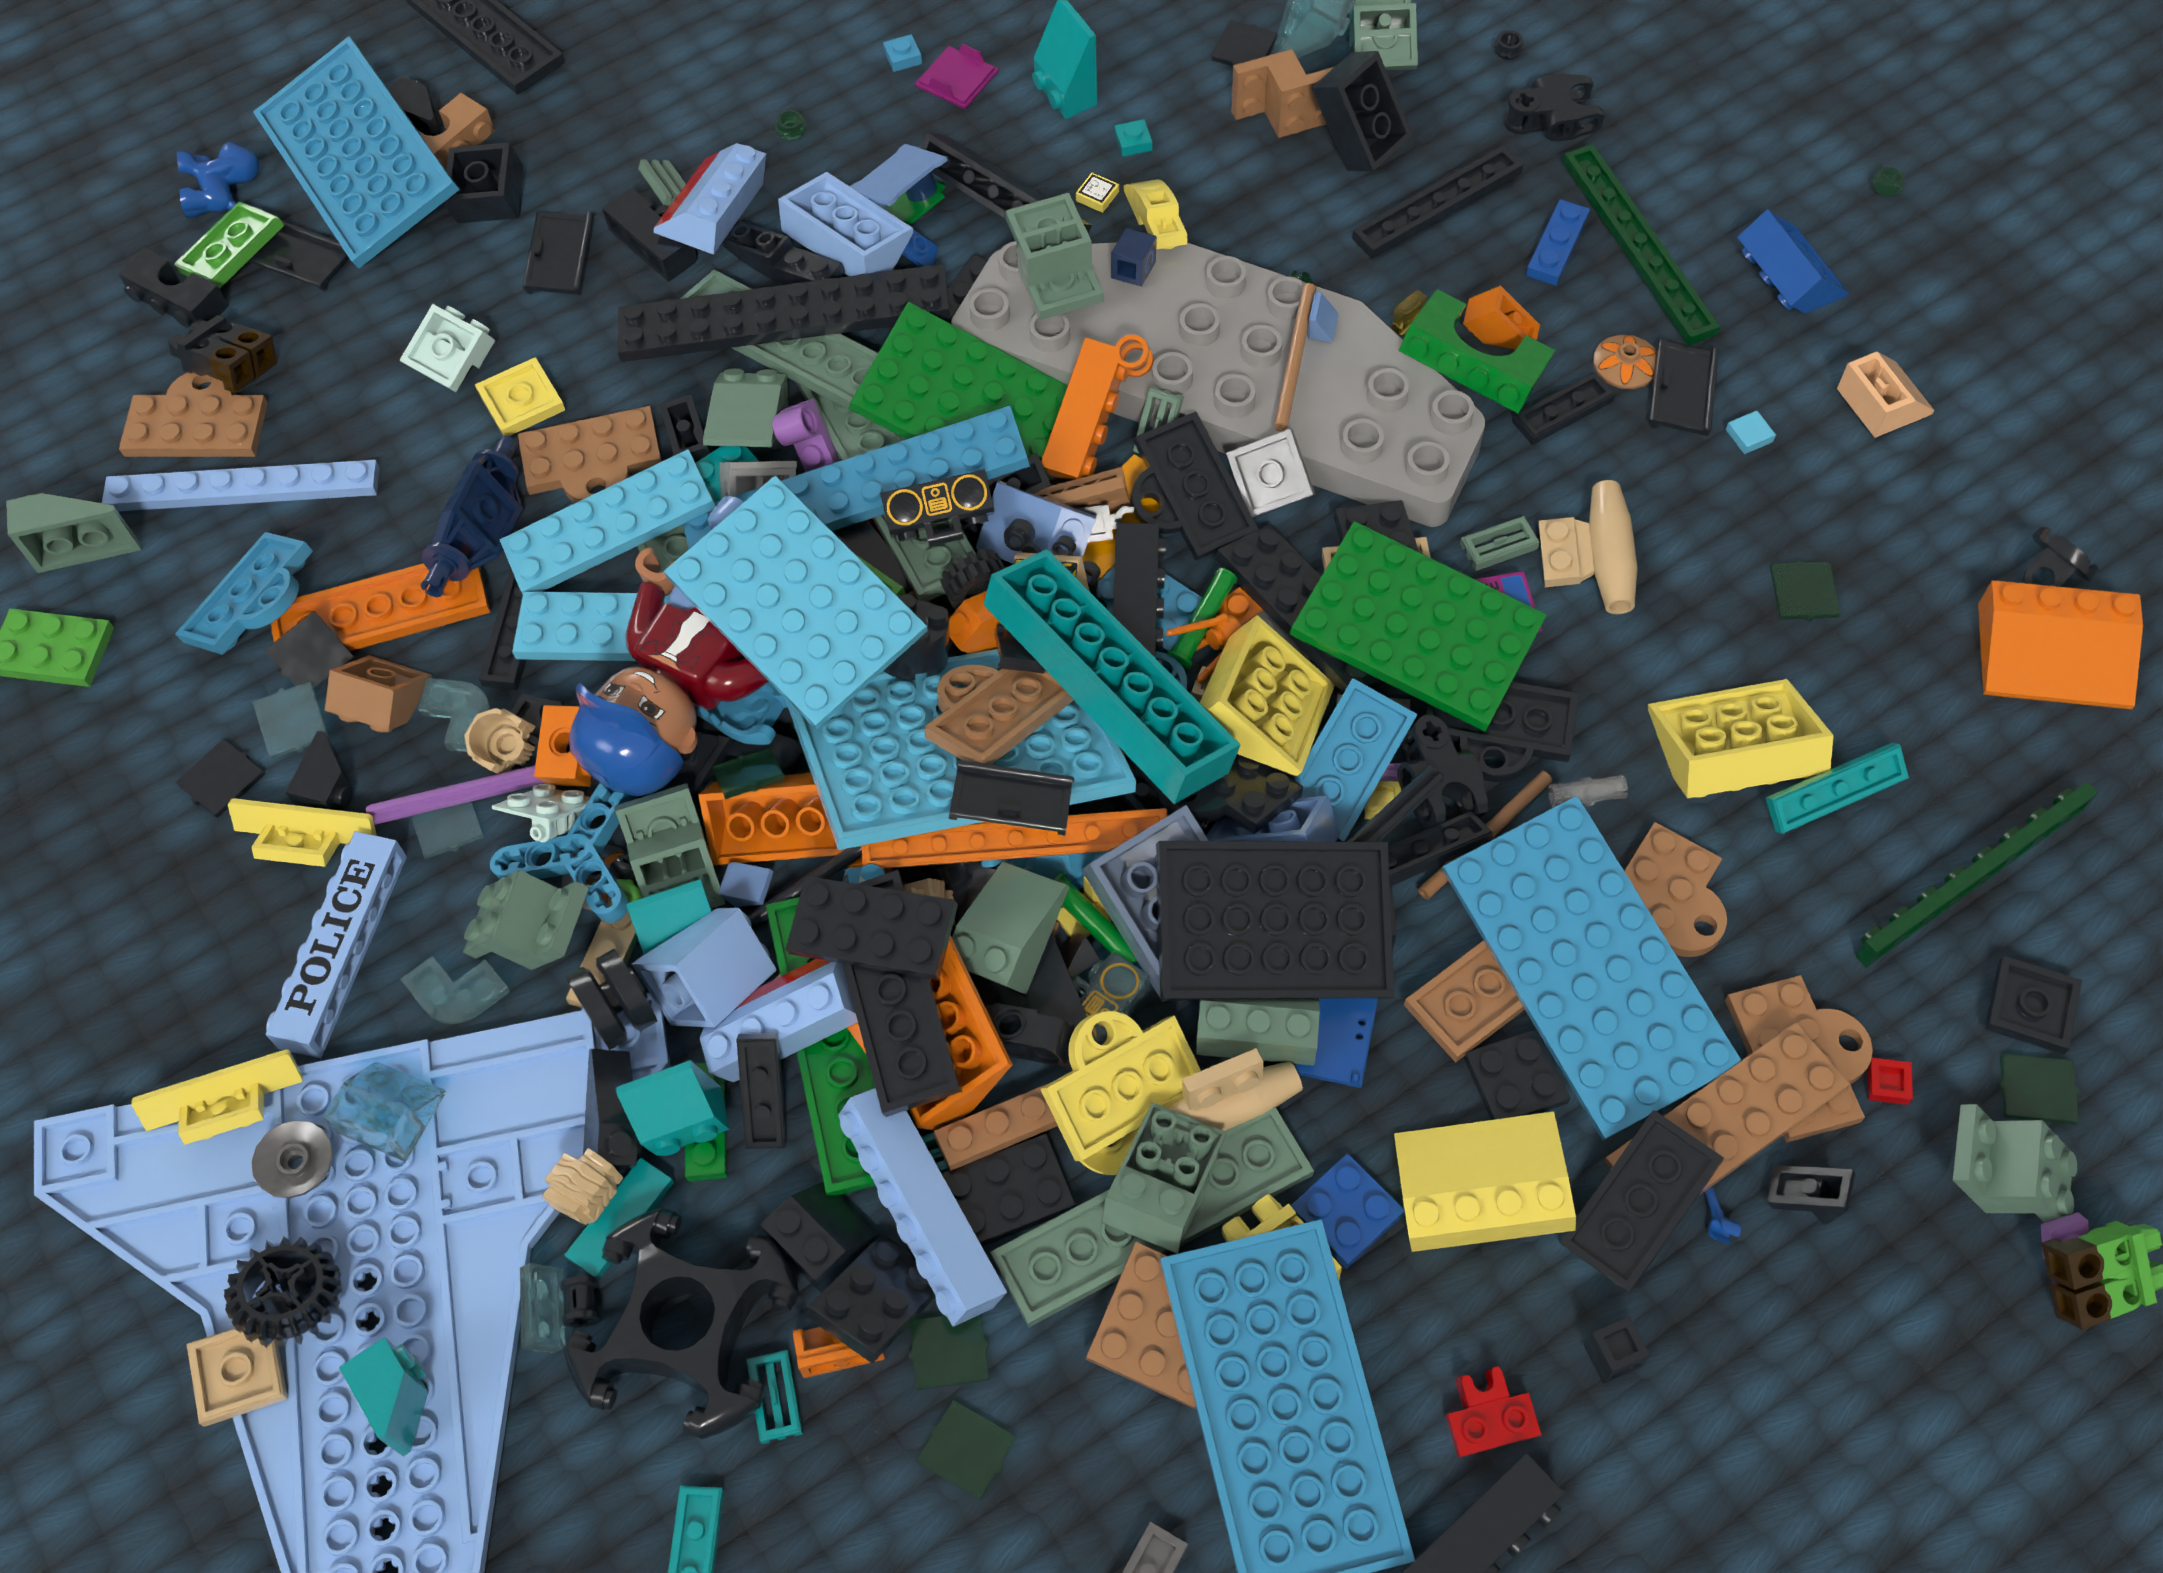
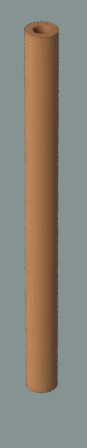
(1294, 358)
(1496, 824)

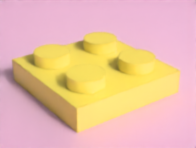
(520, 397)

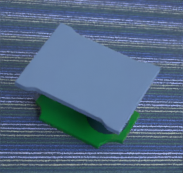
(904, 183)

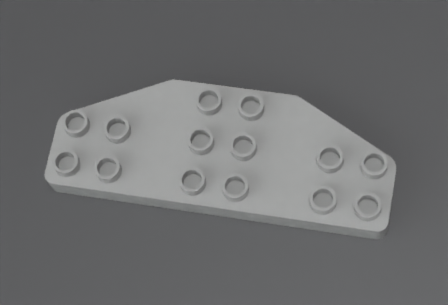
(1222, 339)

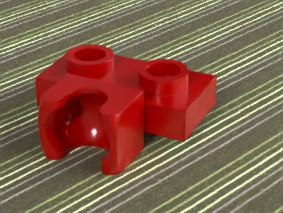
(1490, 1416)

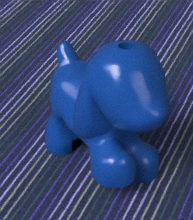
(214, 177)

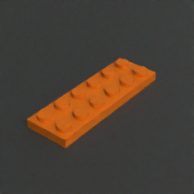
(387, 607)

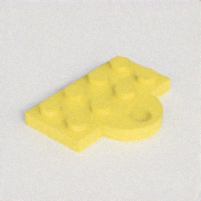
(1117, 1080)

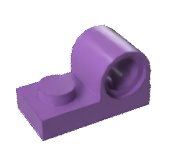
(806, 431)

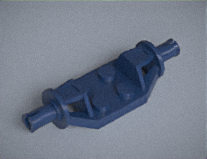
(474, 518)

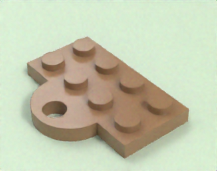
(194, 421)
(589, 452)
(992, 711)
(1672, 883)
(1771, 1009)

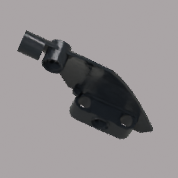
(1051, 1005)

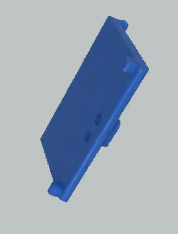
(1342, 1041)

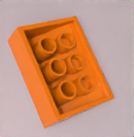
(2060, 644)
(973, 1044)

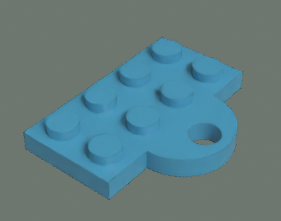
(250, 594)

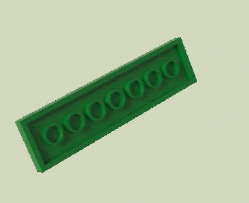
(830, 1075)

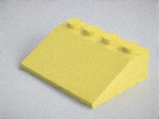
(1267, 697)
(1741, 738)
(1484, 1182)

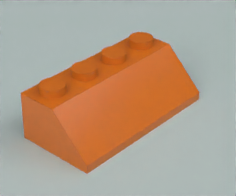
(767, 824)

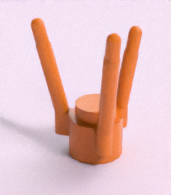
(1219, 631)

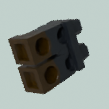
(224, 352)

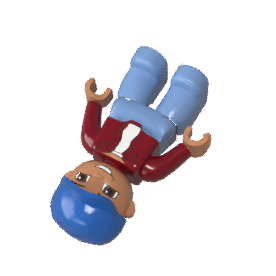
(645, 716)

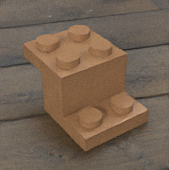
(1279, 89)

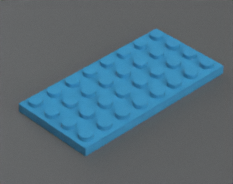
(355, 152)
(1591, 967)
(1285, 1406)

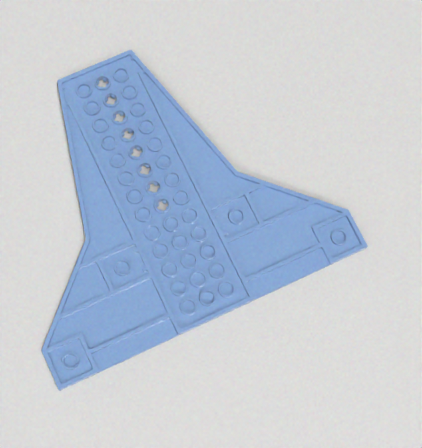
(432, 1230)

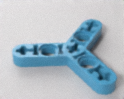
(584, 864)

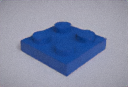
(1351, 1209)

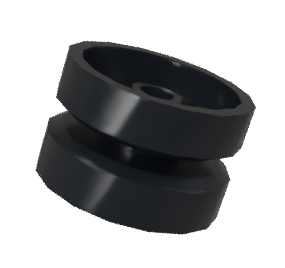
(616, 996)

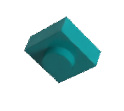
(1133, 137)

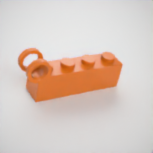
(1088, 403)

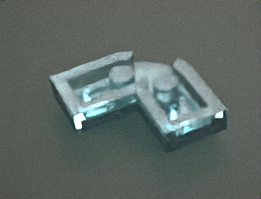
(456, 701)
(457, 1000)

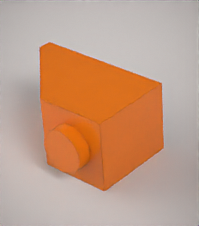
(1499, 319)
(973, 626)

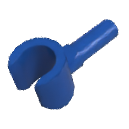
(1720, 1226)

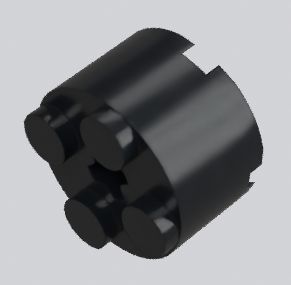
(931, 650)

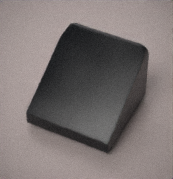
(1079, 954)

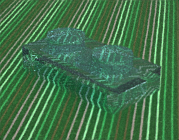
(541, 1308)

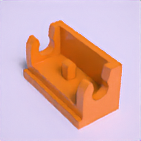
(823, 1353)

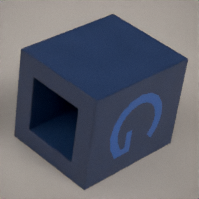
(1133, 257)

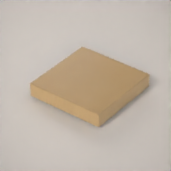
(234, 1376)

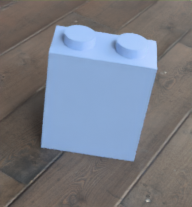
(706, 969)

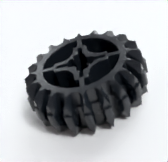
(274, 1313)

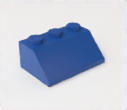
(1790, 264)

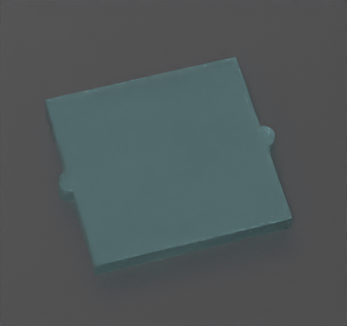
(289, 719)
(447, 829)

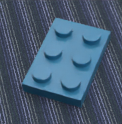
(1178, 605)

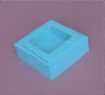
(1750, 432)

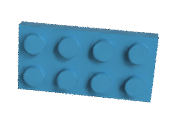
(1354, 752)

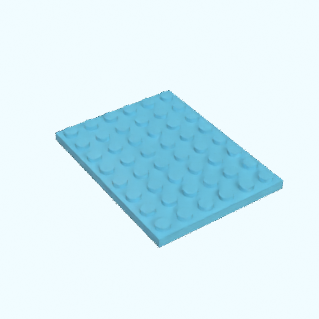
(892, 783)

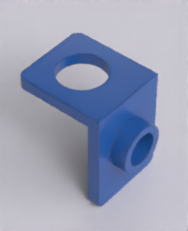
(920, 250)

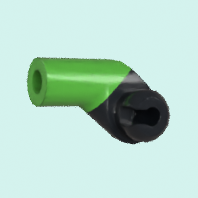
(623, 874)

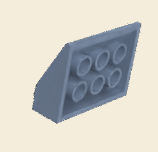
(1128, 886)

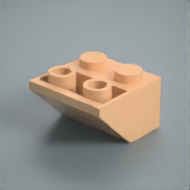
(1882, 394)

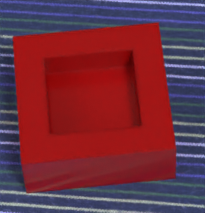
(1889, 1081)

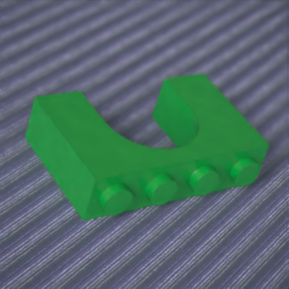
(1503, 379)

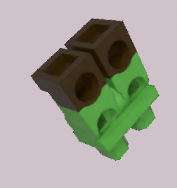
(2103, 1273)

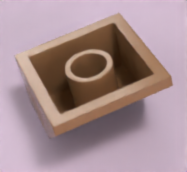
(375, 692)

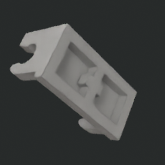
(747, 476)

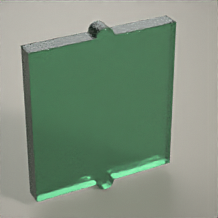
(1805, 590)
(747, 773)
(2039, 1089)
(948, 1353)
(966, 1450)

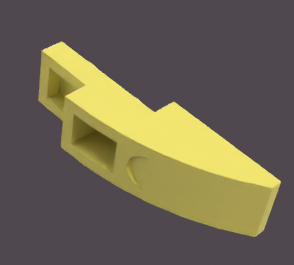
(1158, 211)

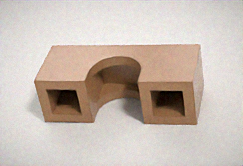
(465, 125)

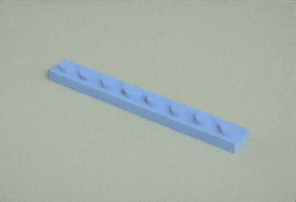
(242, 485)

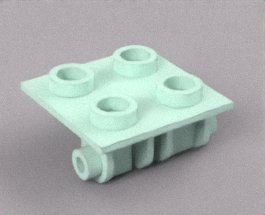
(550, 809)

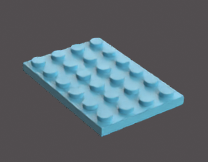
(795, 602)

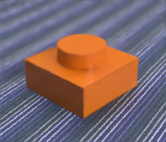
(1240, 606)

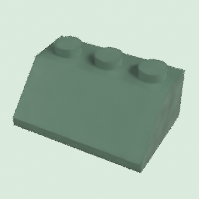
(1276, 1027)

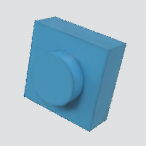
(902, 53)

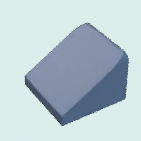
(1322, 319)
(745, 884)

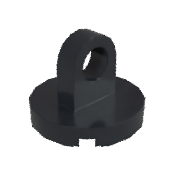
(2060, 558)

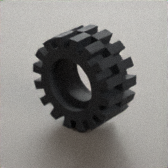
(970, 575)

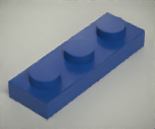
(1557, 242)

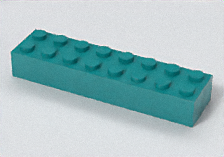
(1111, 675)

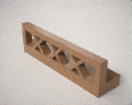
(1093, 490)

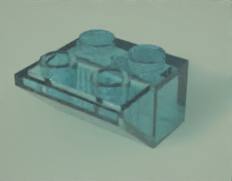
(384, 1109)

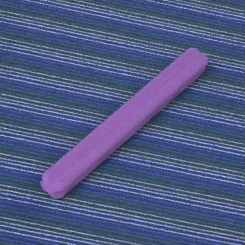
(453, 795)

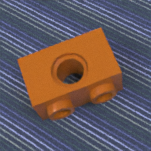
(552, 761)

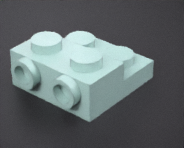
(447, 346)

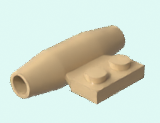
(1598, 548)
(1237, 1090)

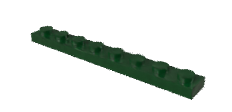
(1641, 245)
(1963, 881)

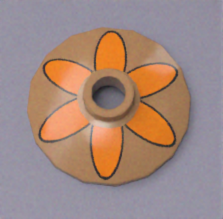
(1625, 361)

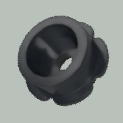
(1509, 45)

